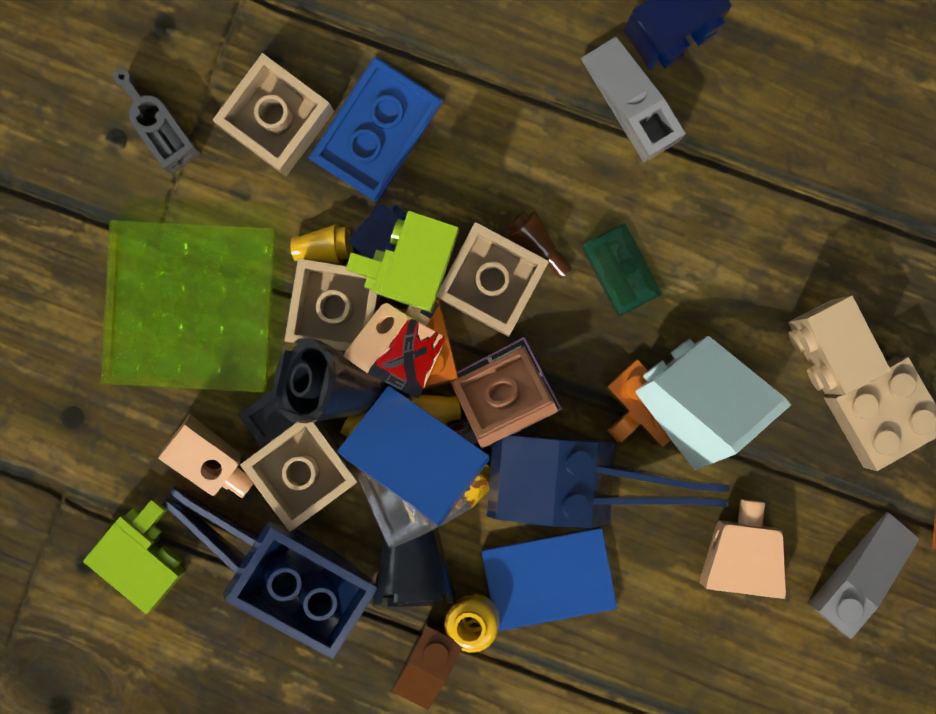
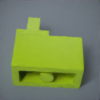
(417, 265)
(133, 561)

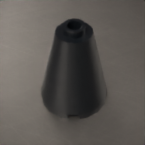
(322, 384)
(414, 573)

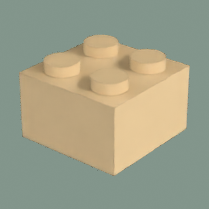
(274, 114)
(492, 279)
(329, 304)
(838, 347)
(886, 415)
(300, 472)

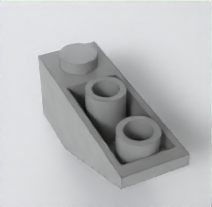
(633, 99)

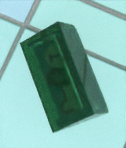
(621, 269)

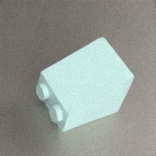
(709, 401)

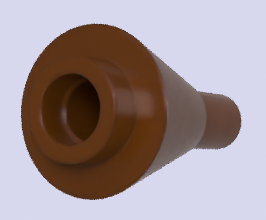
(531, 234)

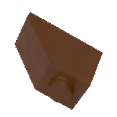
(427, 665)

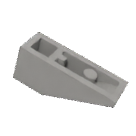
(865, 576)

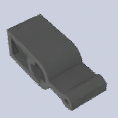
(166, 126)

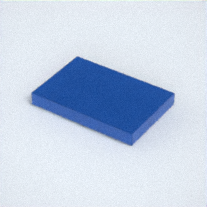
(376, 129)
(413, 455)
(549, 578)

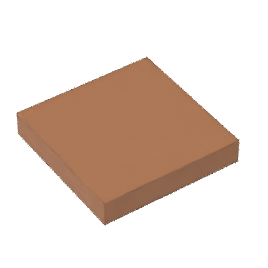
(503, 397)

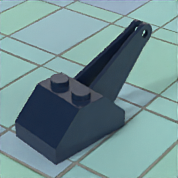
(571, 482)
(284, 577)

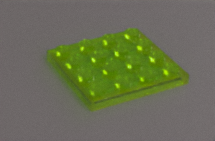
(188, 306)

